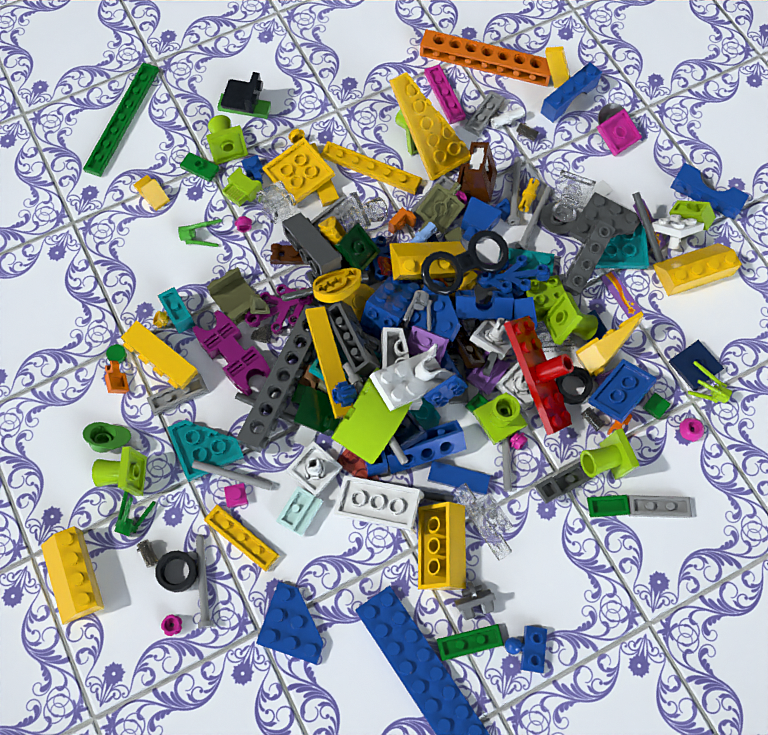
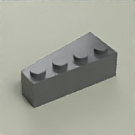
(311, 245)

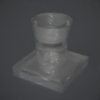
(572, 193)
(354, 212)

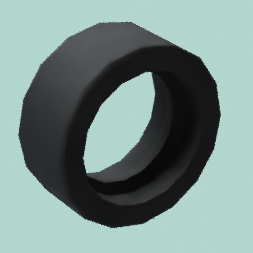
(587, 380)
(160, 571)

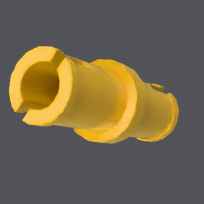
(529, 195)

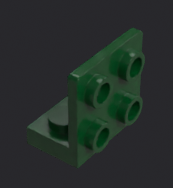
(316, 412)

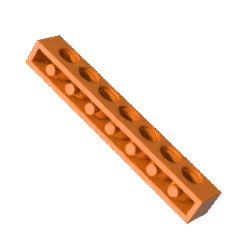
(485, 57)

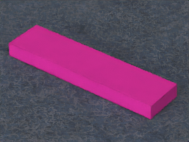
(444, 94)

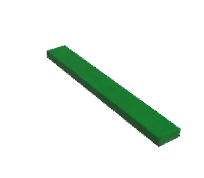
(121, 120)

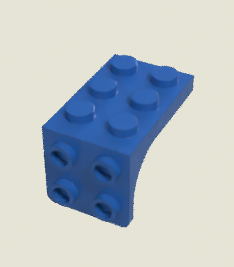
(387, 306)
(449, 388)

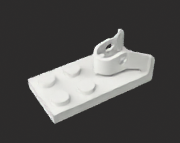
(409, 378)
(378, 503)

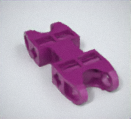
(241, 363)

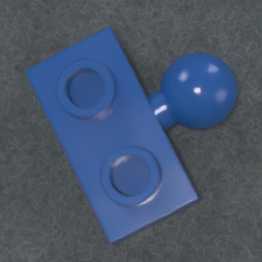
(532, 648)

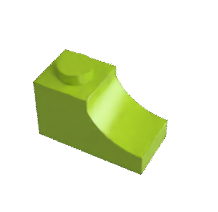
(695, 209)

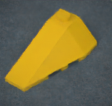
(599, 353)

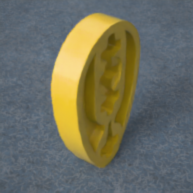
(336, 285)

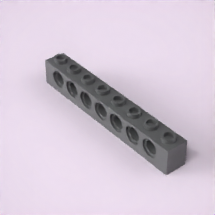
(273, 384)

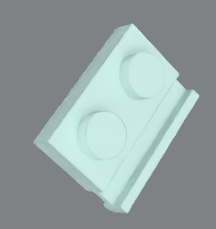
(299, 511)

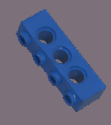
(441, 442)

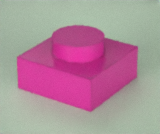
(235, 495)

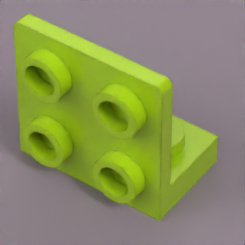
(545, 294)

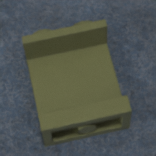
(232, 295)

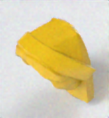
(332, 230)

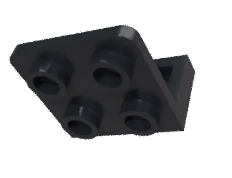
(242, 95)

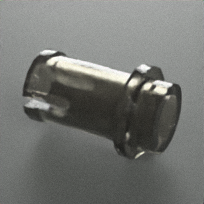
(526, 131)
(593, 419)
(147, 553)

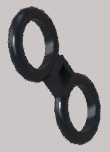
(464, 262)

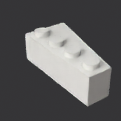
(394, 350)

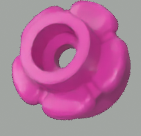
(243, 224)
(518, 441)
(165, 625)

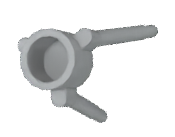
(419, 302)

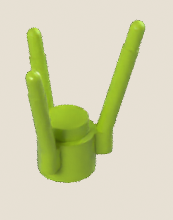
(718, 392)

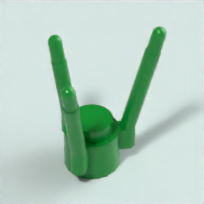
(125, 525)

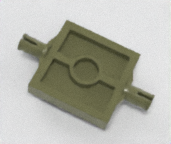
(440, 207)

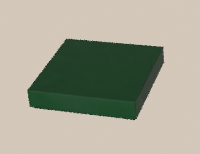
(357, 247)

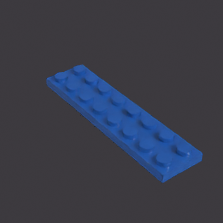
(418, 666)

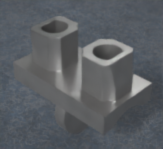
(475, 598)

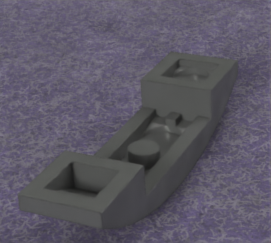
(562, 483)

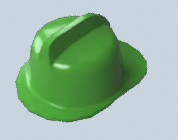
(105, 437)

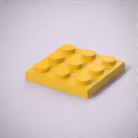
(299, 169)

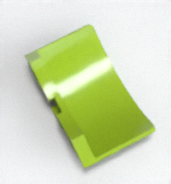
(370, 424)

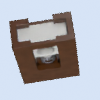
(480, 174)

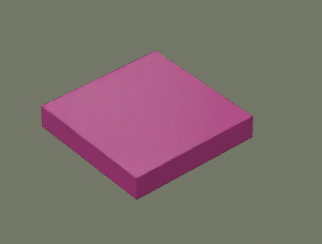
(619, 132)

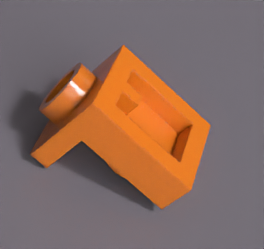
(400, 219)

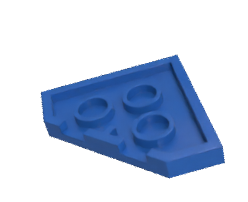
(443, 315)
(290, 626)

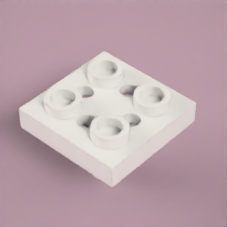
(677, 228)
(492, 337)
(509, 385)
(308, 464)

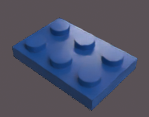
(622, 390)

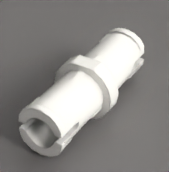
(507, 117)

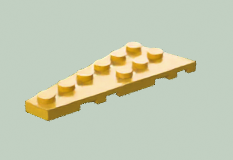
(432, 134)

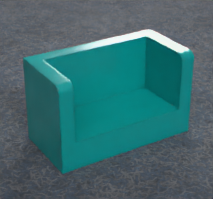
(176, 310)

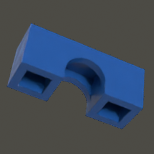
(498, 307)

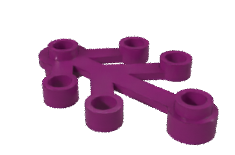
(281, 307)

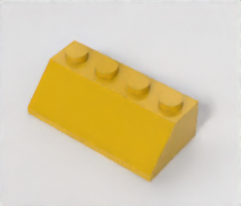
(409, 257)
(697, 268)
(441, 547)
(71, 575)

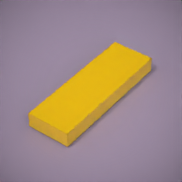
(557, 65)

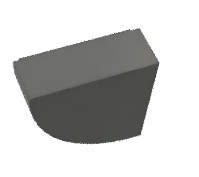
(490, 363)

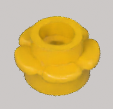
(296, 135)
(160, 319)

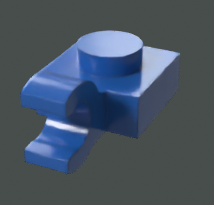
(253, 168)

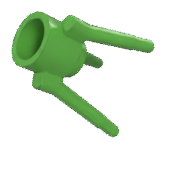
(187, 233)

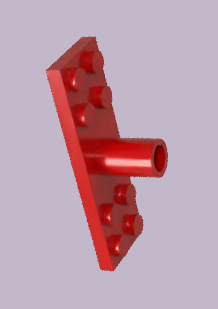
(540, 373)

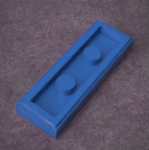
(456, 476)

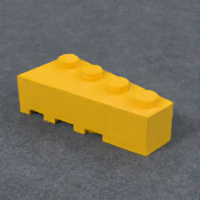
(158, 355)

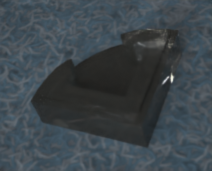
(263, 334)

